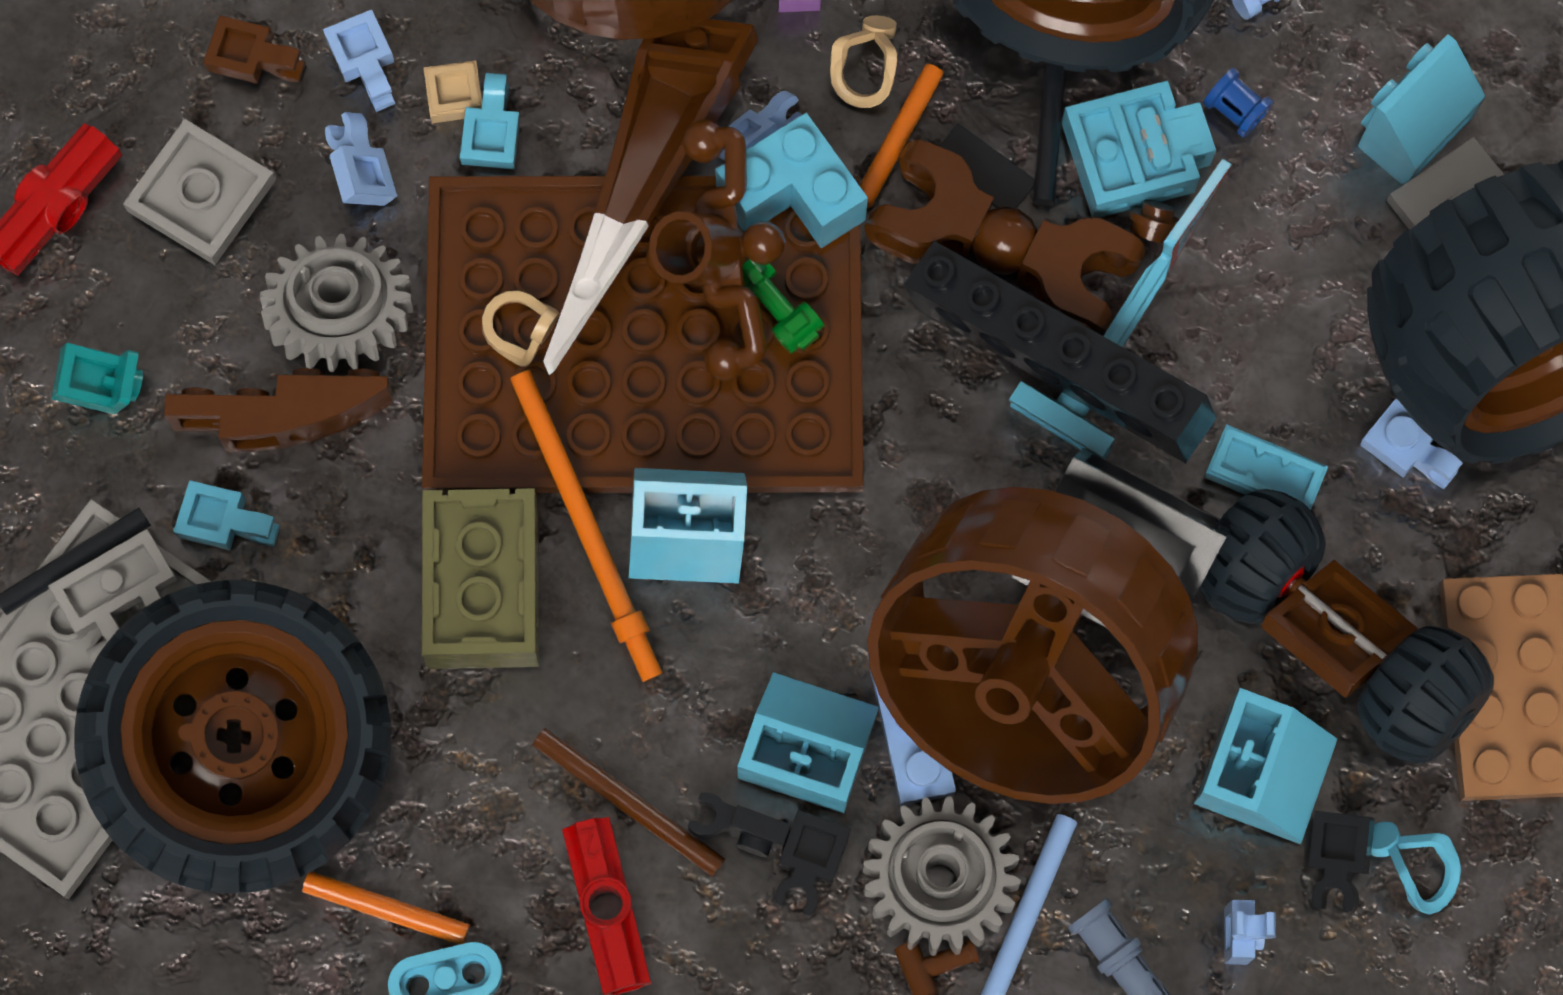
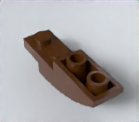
(303, 410)

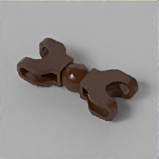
(1003, 237)

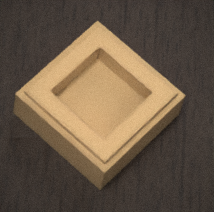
(452, 90)

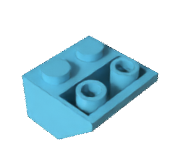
(1422, 111)
(687, 525)
(807, 742)
(1266, 766)

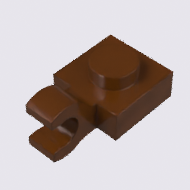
(245, 48)

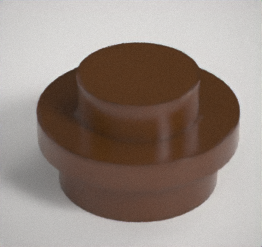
(1153, 220)

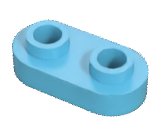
(446, 971)

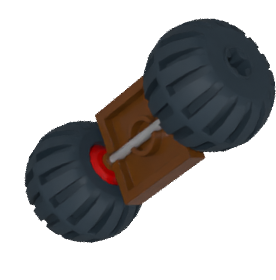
(1421, 681)

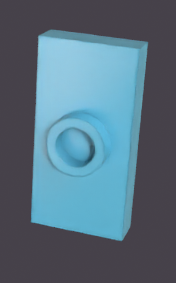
(1252, 464)

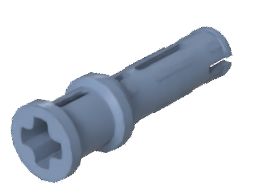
(1116, 951)

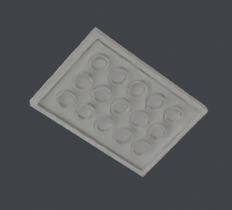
(42, 674)

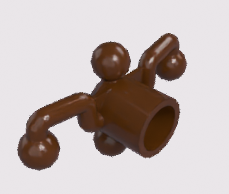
(720, 272)

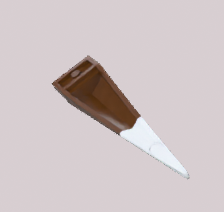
(671, 86)

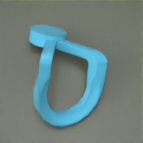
(1388, 841)

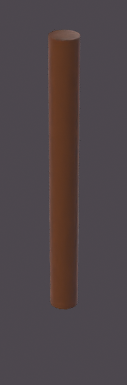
(629, 802)

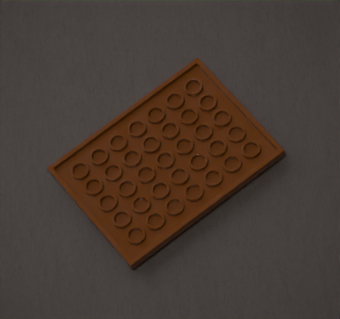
(636, 372)

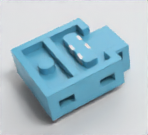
(1137, 148)

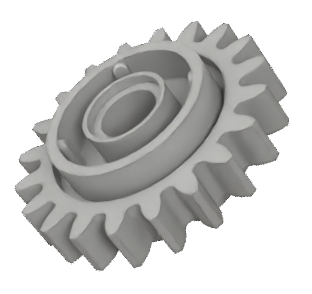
(369, 294)
(936, 910)

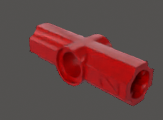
(54, 196)
(613, 941)

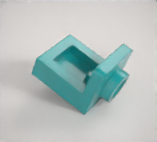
(97, 378)

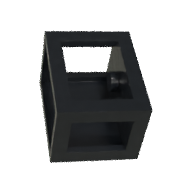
(1169, 523)

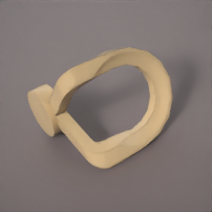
(873, 28)
(540, 333)

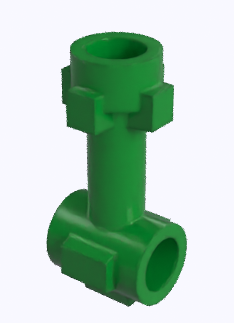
(795, 326)

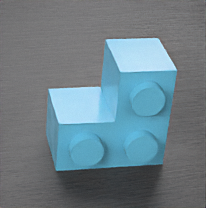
(801, 172)

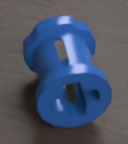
(1238, 102)

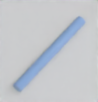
(1030, 906)

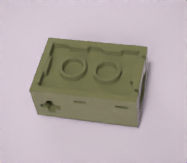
(480, 578)

